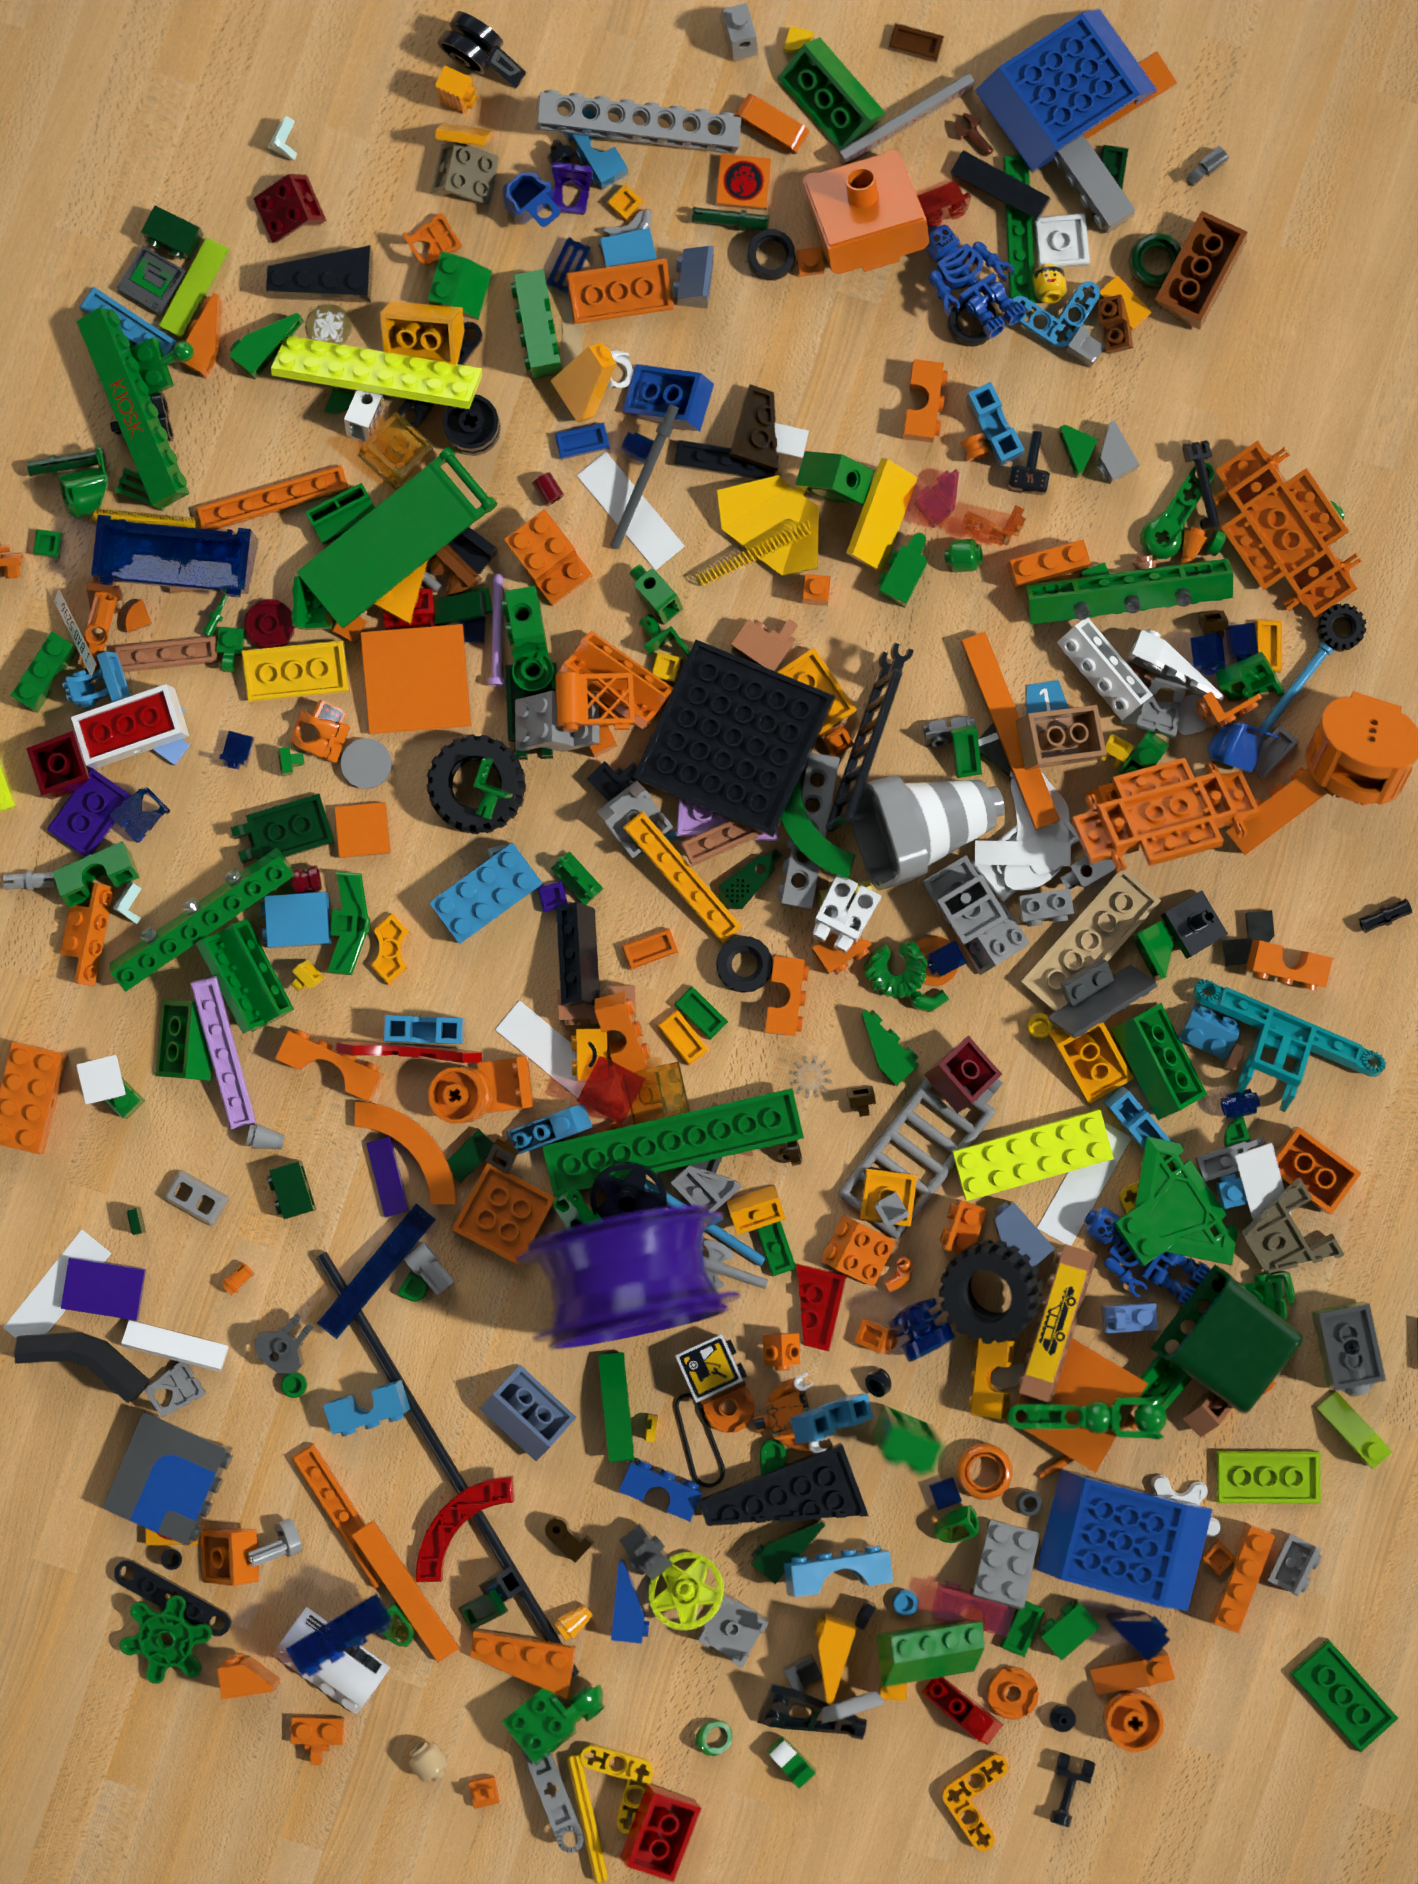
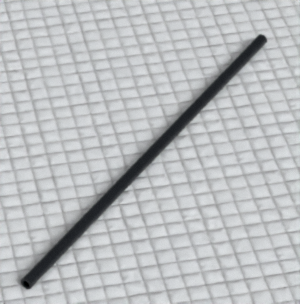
(440, 1453)

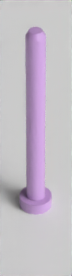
(497, 633)

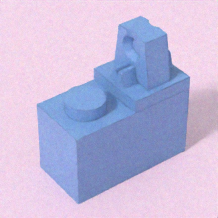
(1129, 1317)

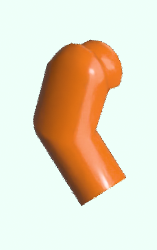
(902, 1276)

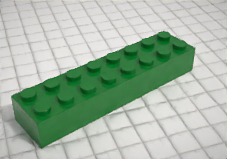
(907, 1441)

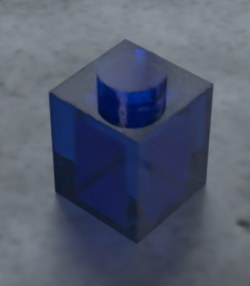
(1241, 641)
(1208, 653)
(945, 959)

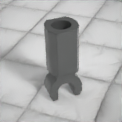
(1208, 165)

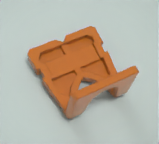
(439, 236)
(330, 737)

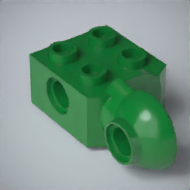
(527, 638)
(546, 1724)

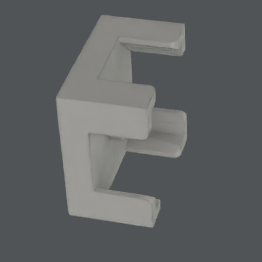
(626, 807)
(733, 1629)

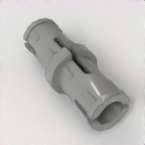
(29, 880)

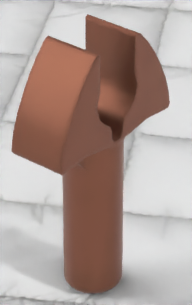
(972, 133)

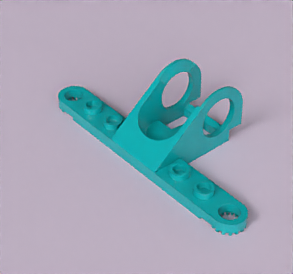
(1287, 1036)

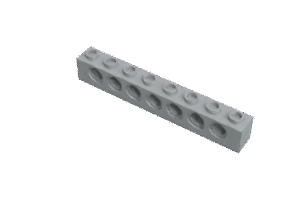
(600, 126)

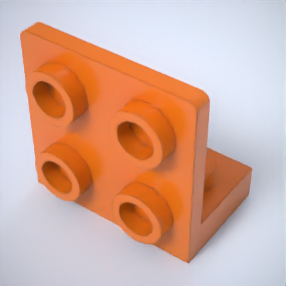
(509, 1083)
(963, 1227)

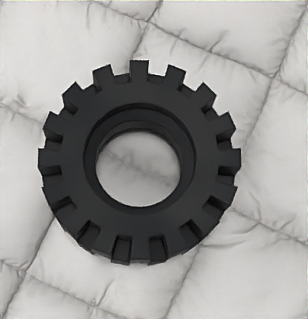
(1348, 613)

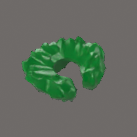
(891, 985)

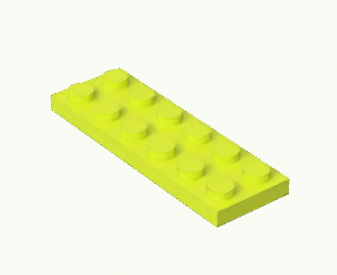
(1032, 1154)

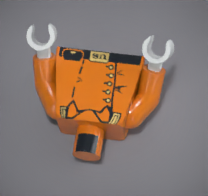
(786, 1402)

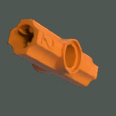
(100, 617)

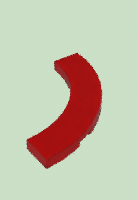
(408, 1050)
(452, 1517)

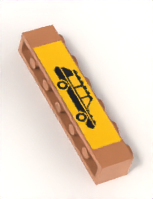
(1057, 1323)

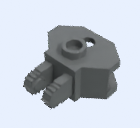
(285, 1345)
(646, 1552)

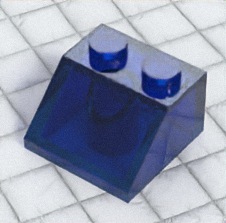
(1141, 1631)

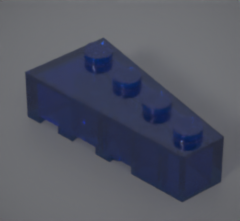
(339, 1634)

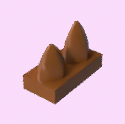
(462, 576)

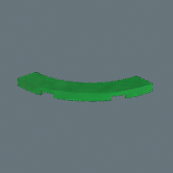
(812, 842)

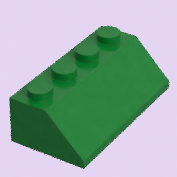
(830, 94)
(1159, 1061)
(930, 1651)

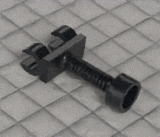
(1062, 1815)

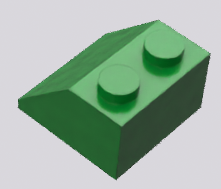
(460, 284)

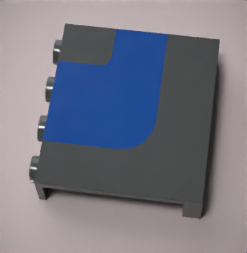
(167, 1479)

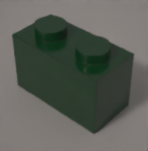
(171, 233)
(291, 1190)

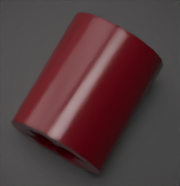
(548, 489)

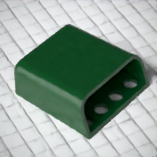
(1234, 1344)

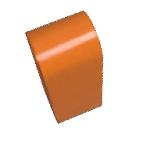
(772, 124)

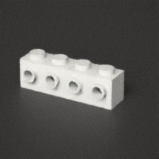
(1104, 668)

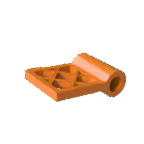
(574, 706)

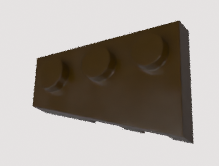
(755, 430)

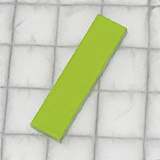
(194, 288)

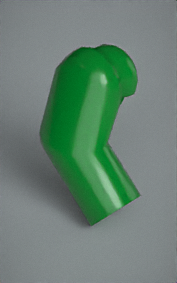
(927, 1003)

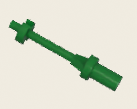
(214, 617)

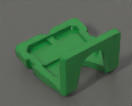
(1271, 1294)

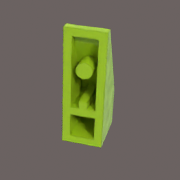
(1354, 1430)

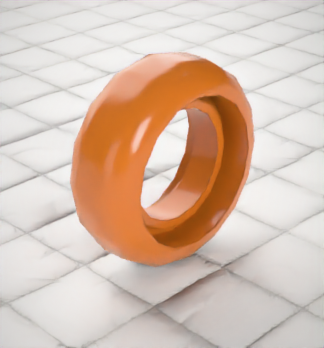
(963, 1471)

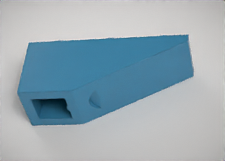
(551, 1128)

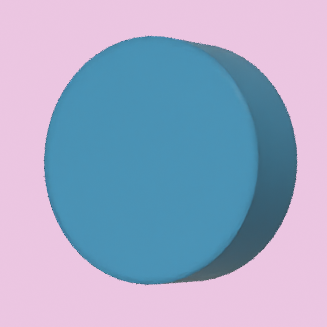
(905, 1603)

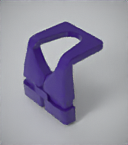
(578, 174)

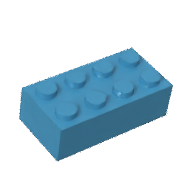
(485, 893)

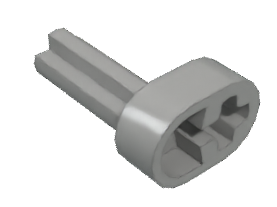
(288, 1544)

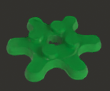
(163, 1655)

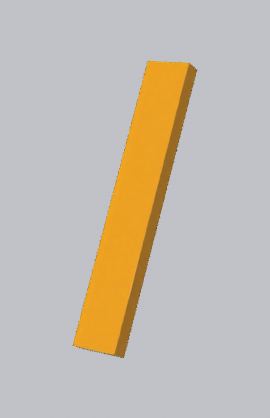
(682, 876)

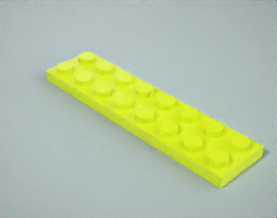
(377, 372)

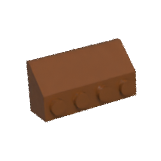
(1201, 269)

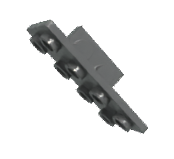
(1097, 995)

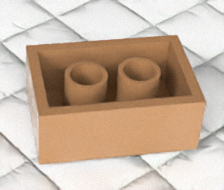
(1061, 737)

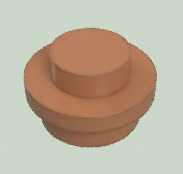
(1145, 562)

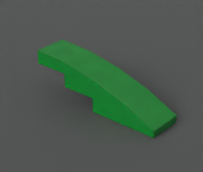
(616, 1407)

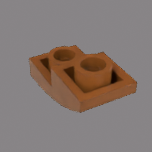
(1116, 324)

